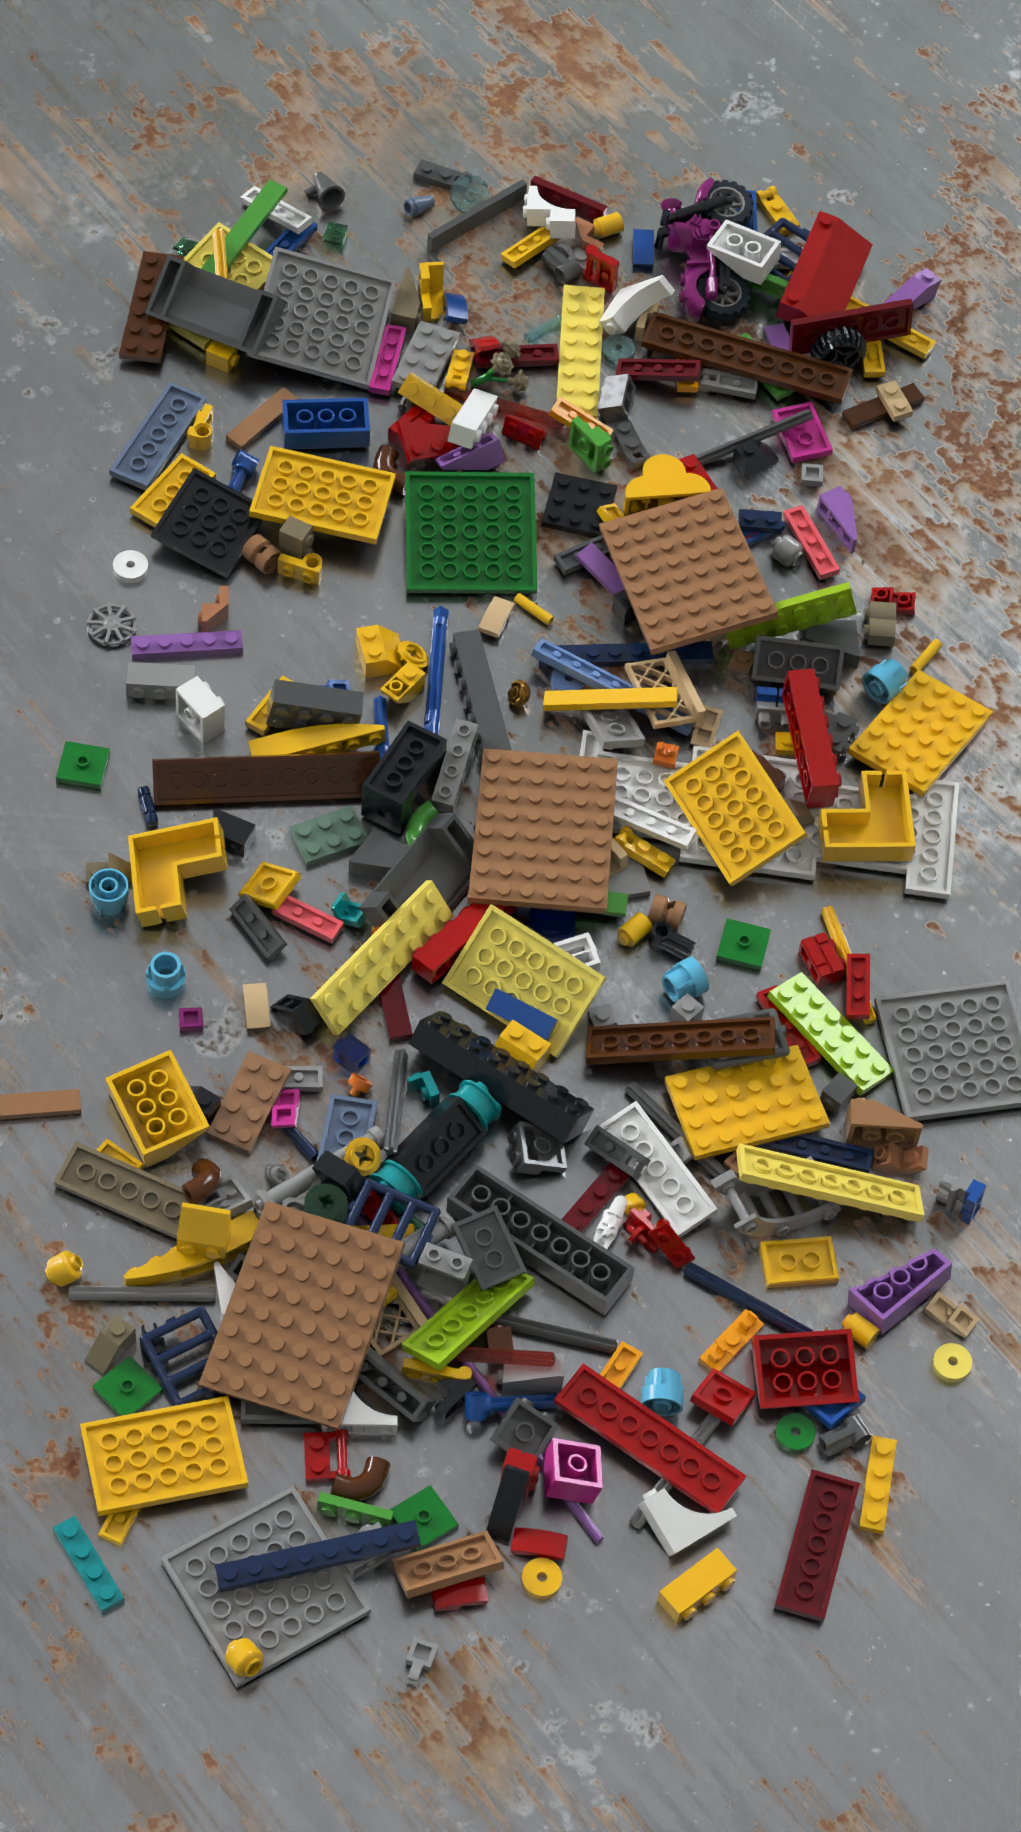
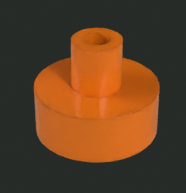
(359, 1084)

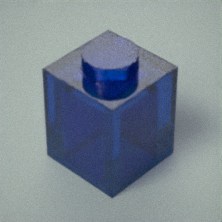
(351, 1053)

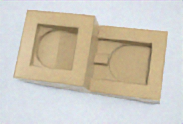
(644, 320)
(495, 616)
(706, 735)
(256, 1006)
(953, 1317)

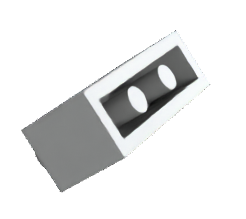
(156, 679)

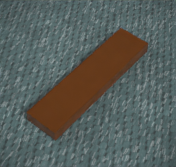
(874, 409)

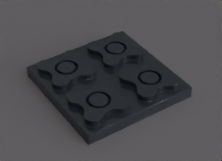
(207, 523)

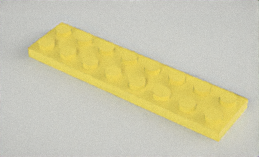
(581, 347)
(381, 957)
(829, 1183)

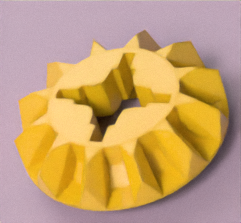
(419, 657)
(371, 1151)

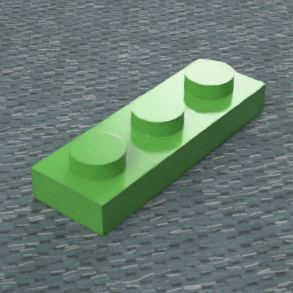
(353, 1510)

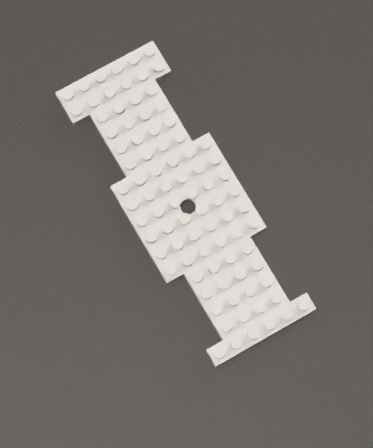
(932, 817)

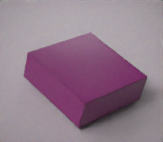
(190, 1020)

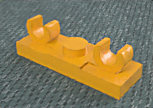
(731, 1341)

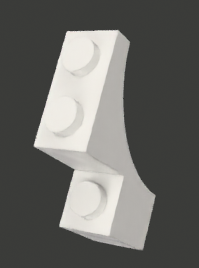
(540, 213)

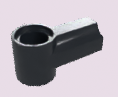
(671, 940)

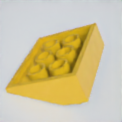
(157, 1107)

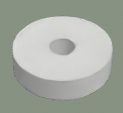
(130, 558)

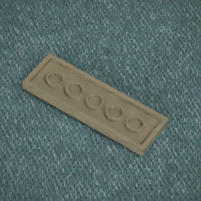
(122, 1188)

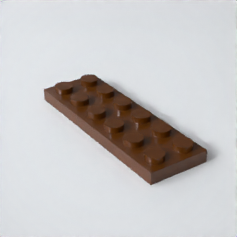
(143, 334)

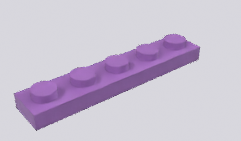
(186, 644)

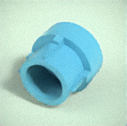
(885, 680)
(109, 891)
(165, 976)
(685, 978)
(663, 1392)

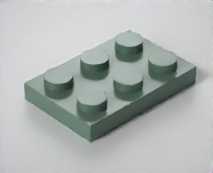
(328, 835)

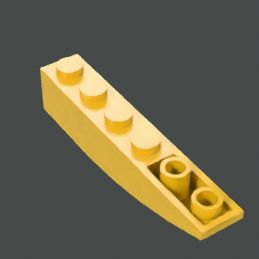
(319, 739)
(180, 1266)

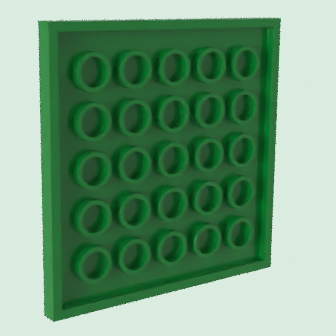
(470, 532)

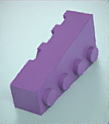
(901, 1290)

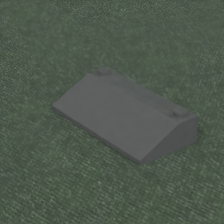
(214, 306)
(437, 854)

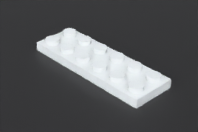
(666, 1177)

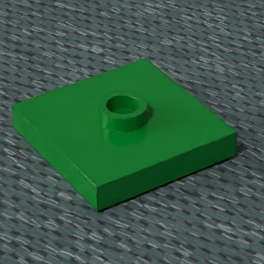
(83, 765)
(743, 944)
(127, 1388)
(430, 1514)

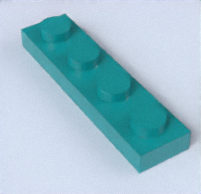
(88, 1564)

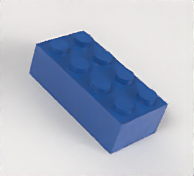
(325, 423)

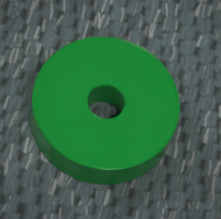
(798, 1423)

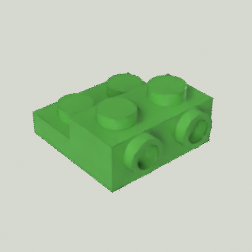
(590, 445)

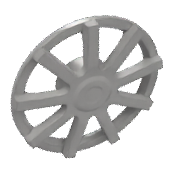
(111, 624)

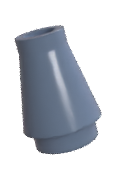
(416, 205)

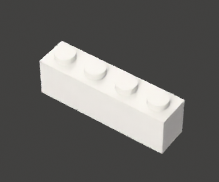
(473, 419)

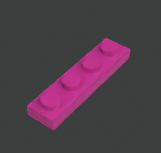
(387, 359)

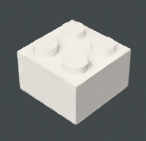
(200, 709)

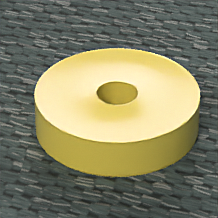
(955, 1353)

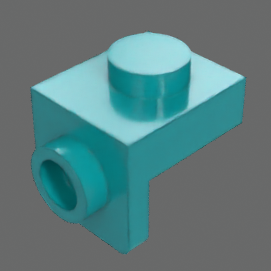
(348, 911)

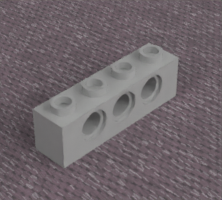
(455, 766)

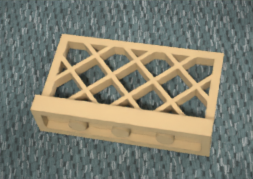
(677, 675)
(410, 1310)

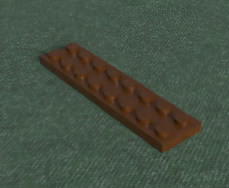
(680, 1040)

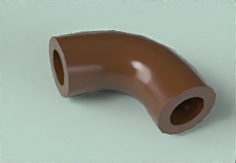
(385, 460)
(205, 1181)
(364, 1485)

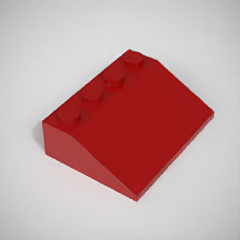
(805, 1368)

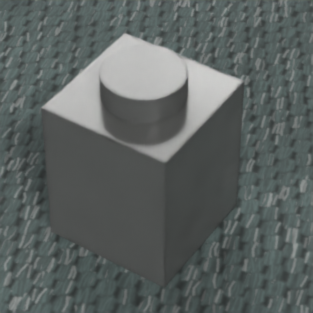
(838, 1093)

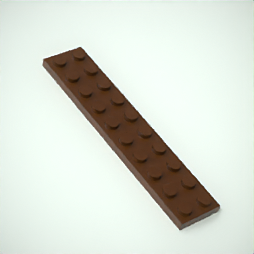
(747, 357)
(261, 777)

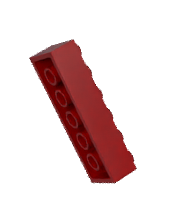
(811, 738)

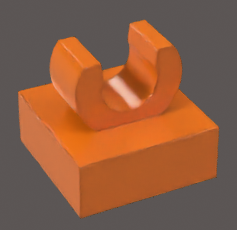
(665, 755)

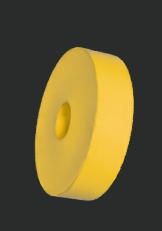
(536, 1588)

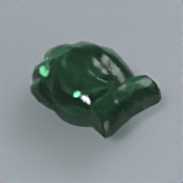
(184, 246)

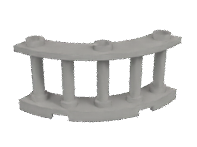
(752, 1223)

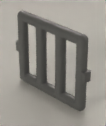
(780, 1034)

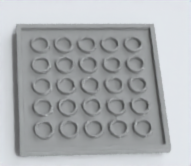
(329, 317)
(953, 1049)
(277, 1614)

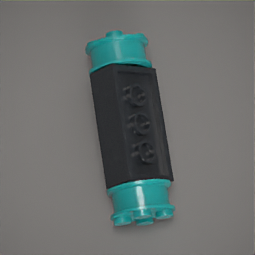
(439, 1142)

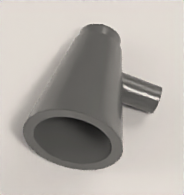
(328, 192)

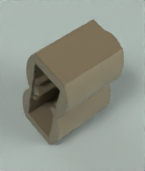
(881, 623)

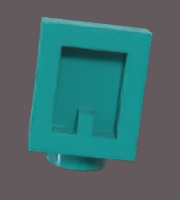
(426, 1085)

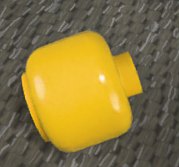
(634, 1200)

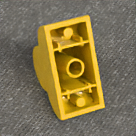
(661, 483)

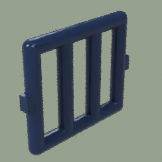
(773, 233)
(412, 1204)
(158, 1359)

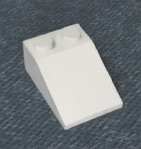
(745, 251)

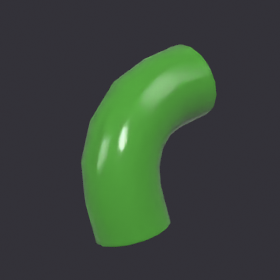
(419, 821)

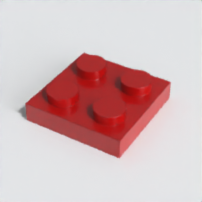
(722, 1397)

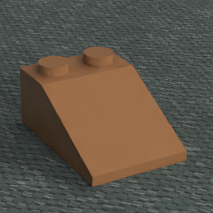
(875, 1124)

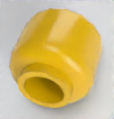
(64, 1268)
(244, 1657)

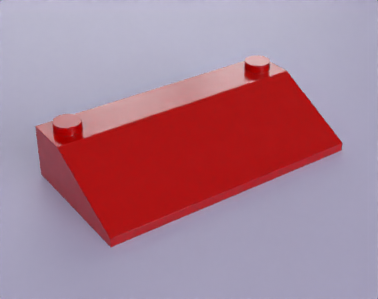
(825, 270)

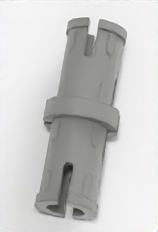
(276, 1173)

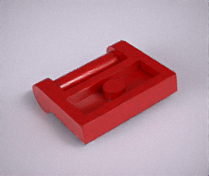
(606, 269)
(318, 1455)

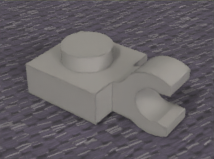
(577, 254)
(420, 1657)

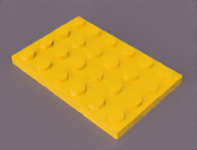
(324, 493)
(920, 731)
(735, 808)
(746, 1104)
(163, 1455)

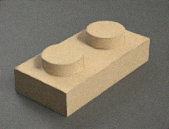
(894, 401)

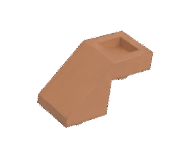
(584, 235)
(214, 613)
(894, 1159)

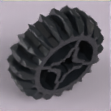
(840, 347)

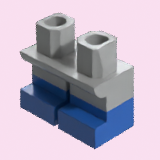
(768, 709)
(961, 1194)

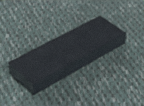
(507, 1502)

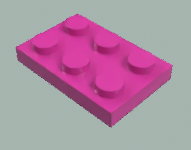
(805, 440)

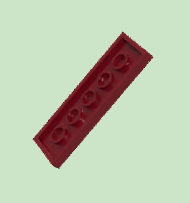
(872, 321)
(817, 1545)

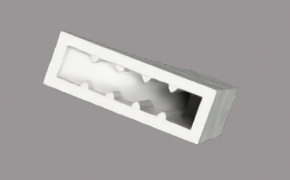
(632, 302)
(365, 1421)
(677, 1525)

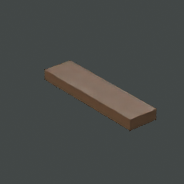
(259, 420)
(40, 1104)

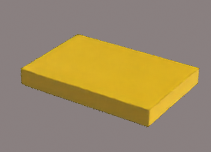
(799, 1262)

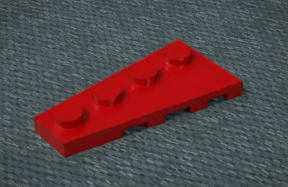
(424, 441)

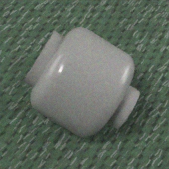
(787, 550)

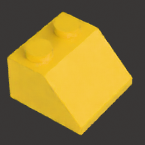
(378, 651)
(524, 1045)
(204, 1230)

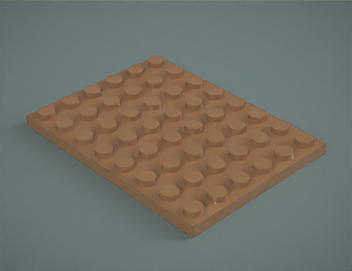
(687, 571)
(543, 831)
(302, 1315)

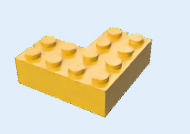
(877, 830)
(165, 858)

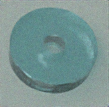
(613, 344)

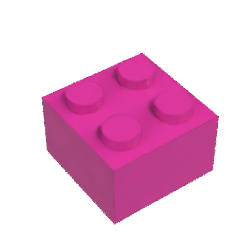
(572, 1471)

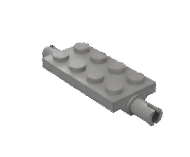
(426, 355)

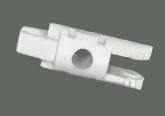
(610, 1222)

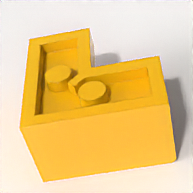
(431, 290)

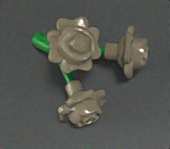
(503, 365)

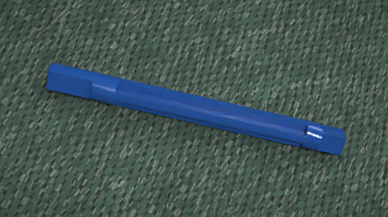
(436, 668)

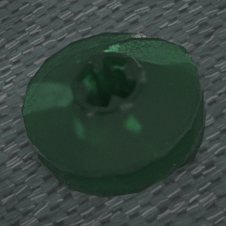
(327, 1194)

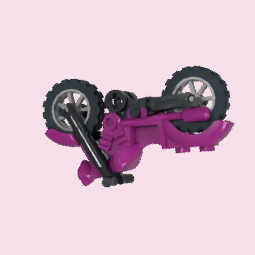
(705, 276)

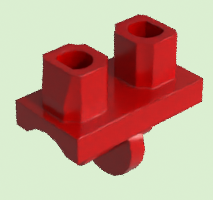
(639, 1225)

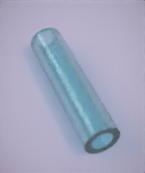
(542, 328)

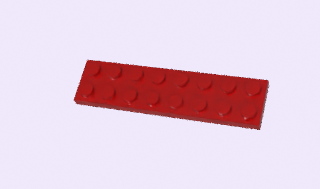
(650, 1439)

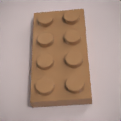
(249, 1102)
(447, 1564)

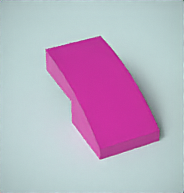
(286, 1110)

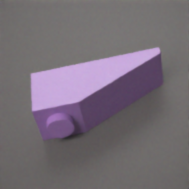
(920, 288)
(483, 456)
(838, 511)

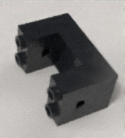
(400, 774)

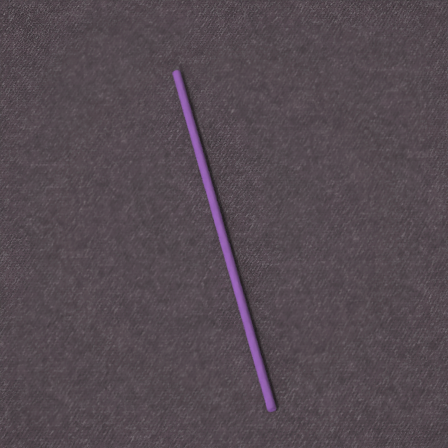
(485, 1387)

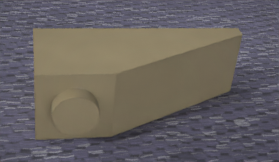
(407, 304)

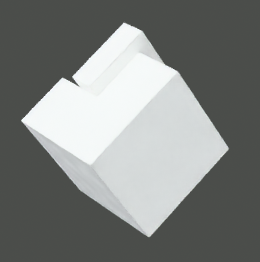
(582, 949)

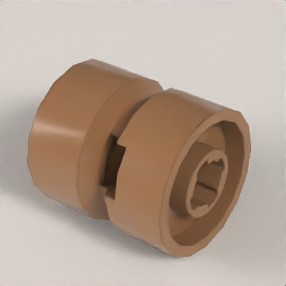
(261, 553)
(667, 911)

